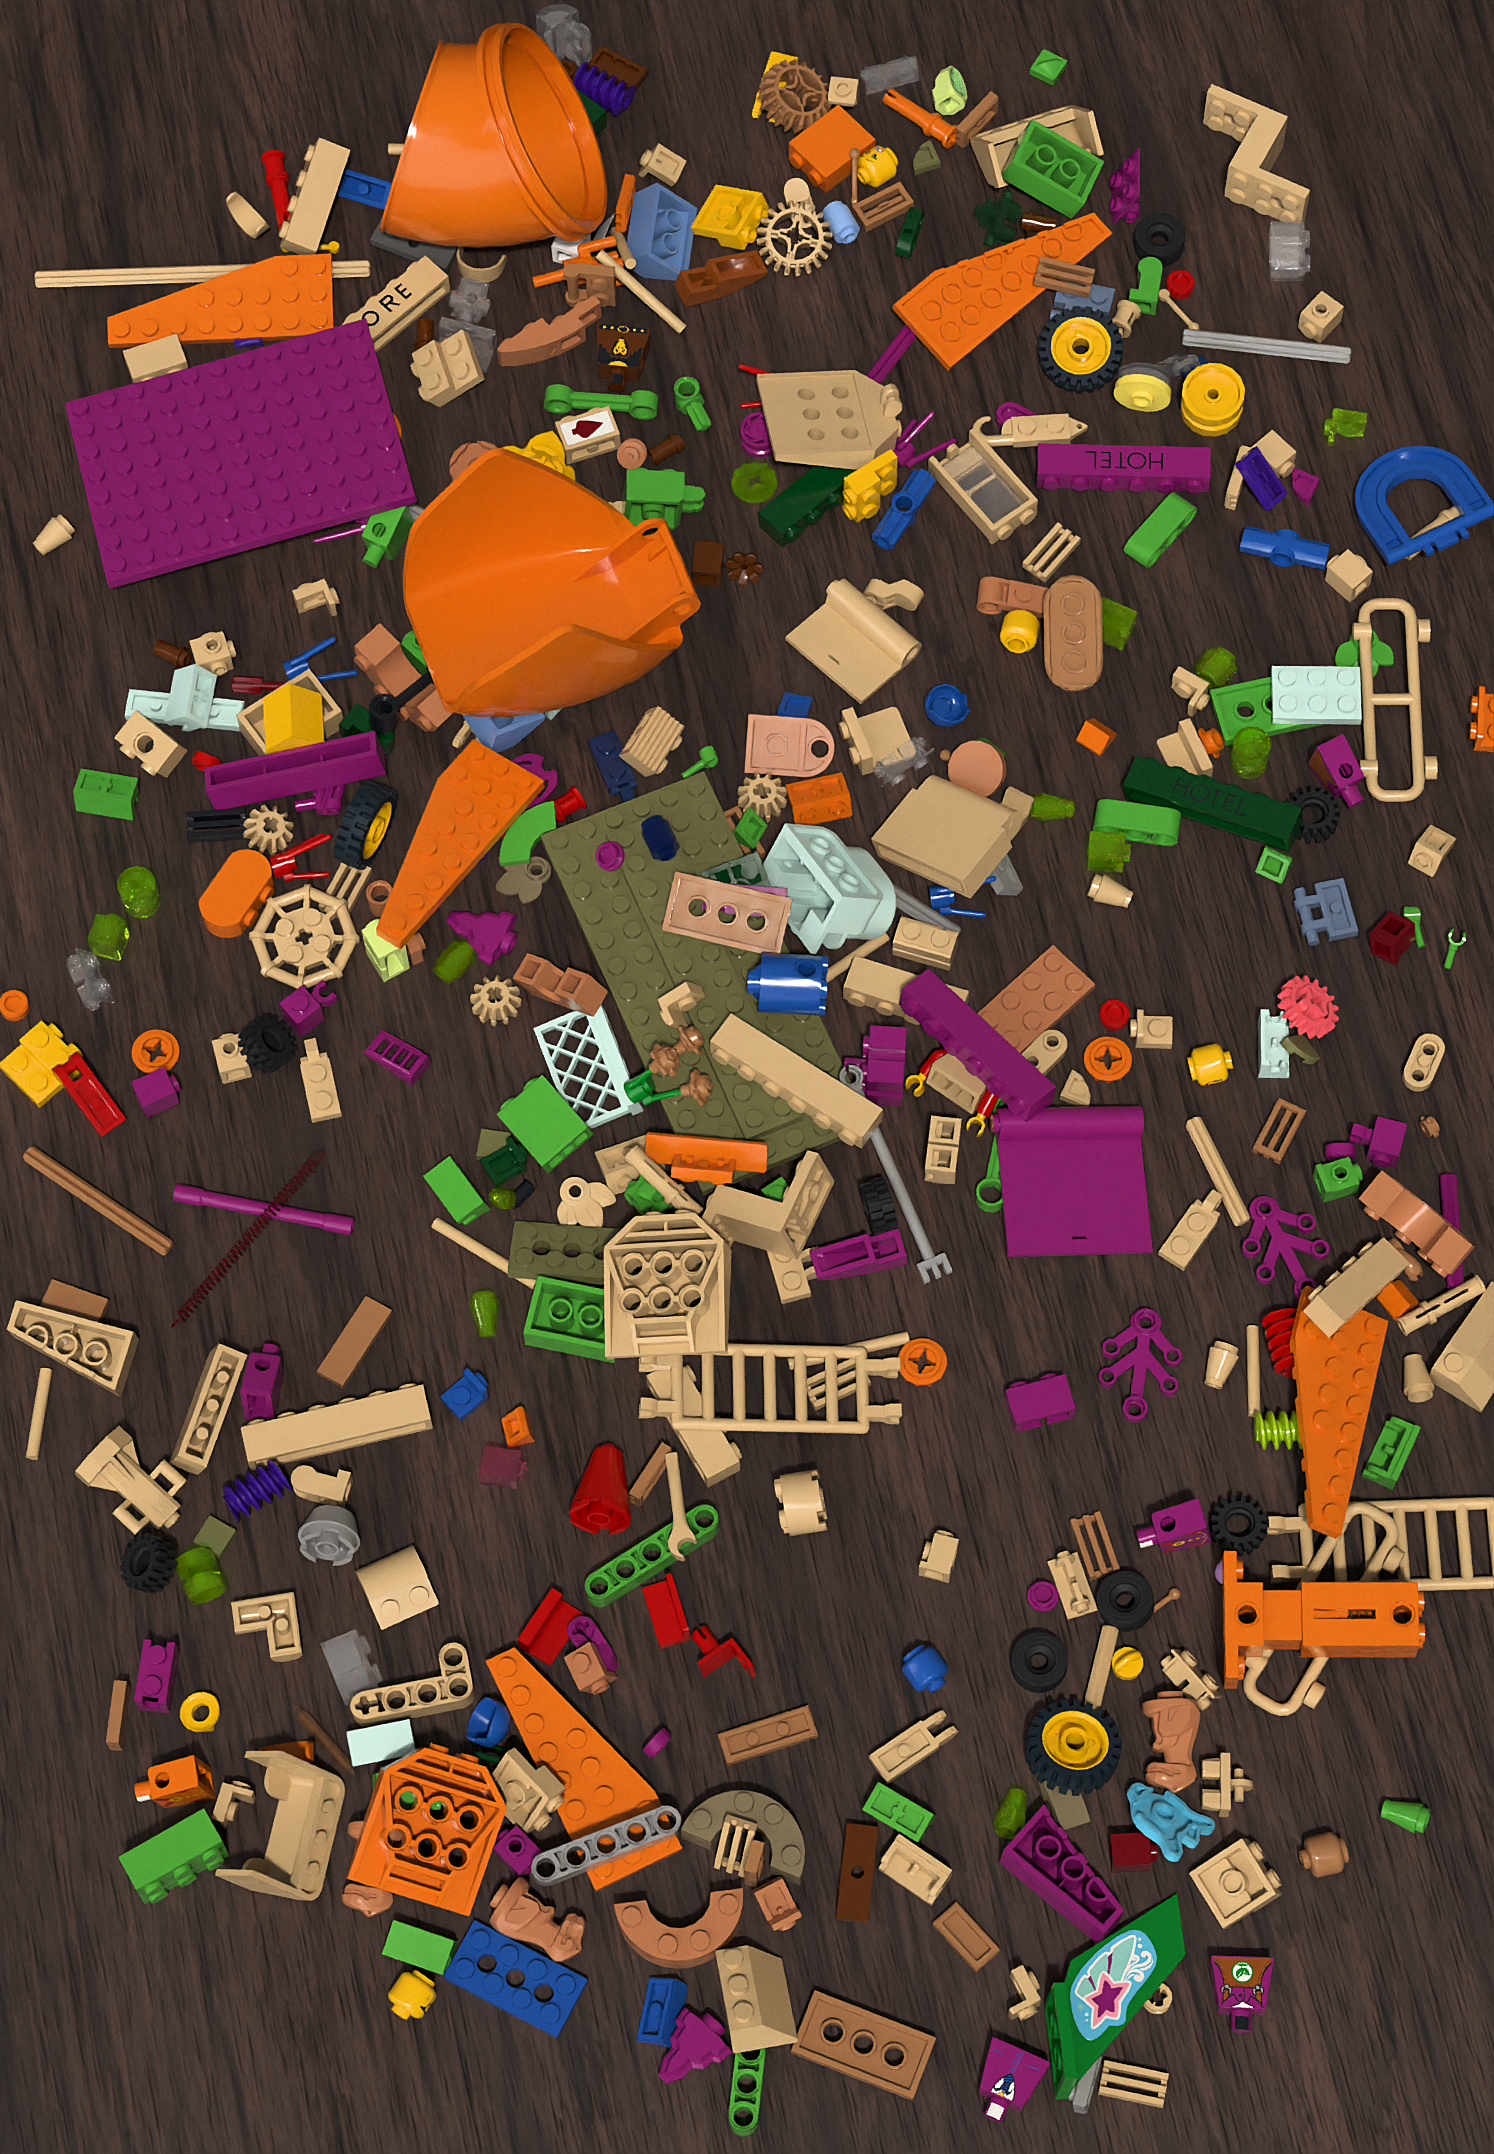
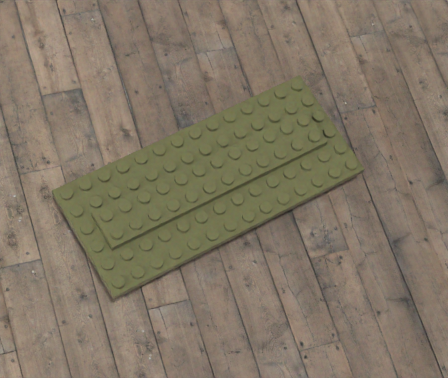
(640, 963)

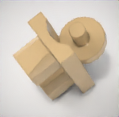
(1220, 1799)

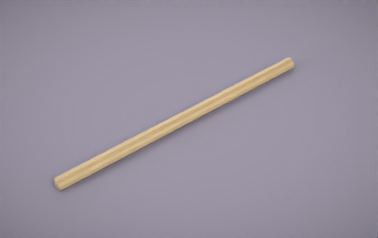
(168, 274)

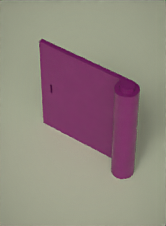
(1073, 1178)

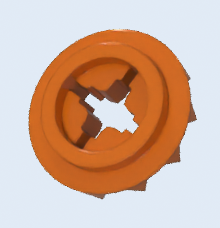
(150, 1041)
(1117, 1050)
(913, 1351)

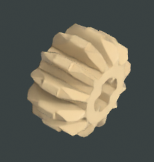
(771, 790)
(272, 820)
(497, 1010)

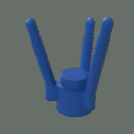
(298, 664)
(942, 898)

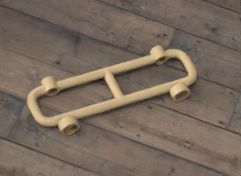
(1416, 631)
(1309, 1691)

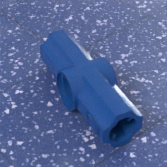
(910, 496)
(1284, 547)

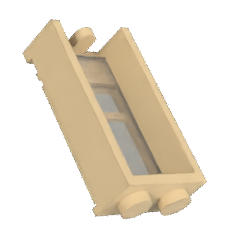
(984, 488)

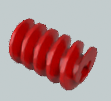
(1278, 1331)

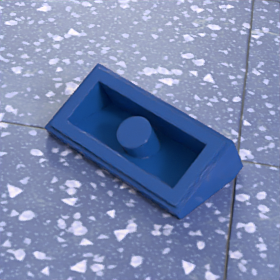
(364, 188)
(662, 2006)

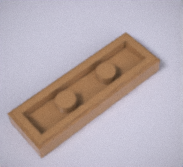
(354, 1342)
(767, 1735)

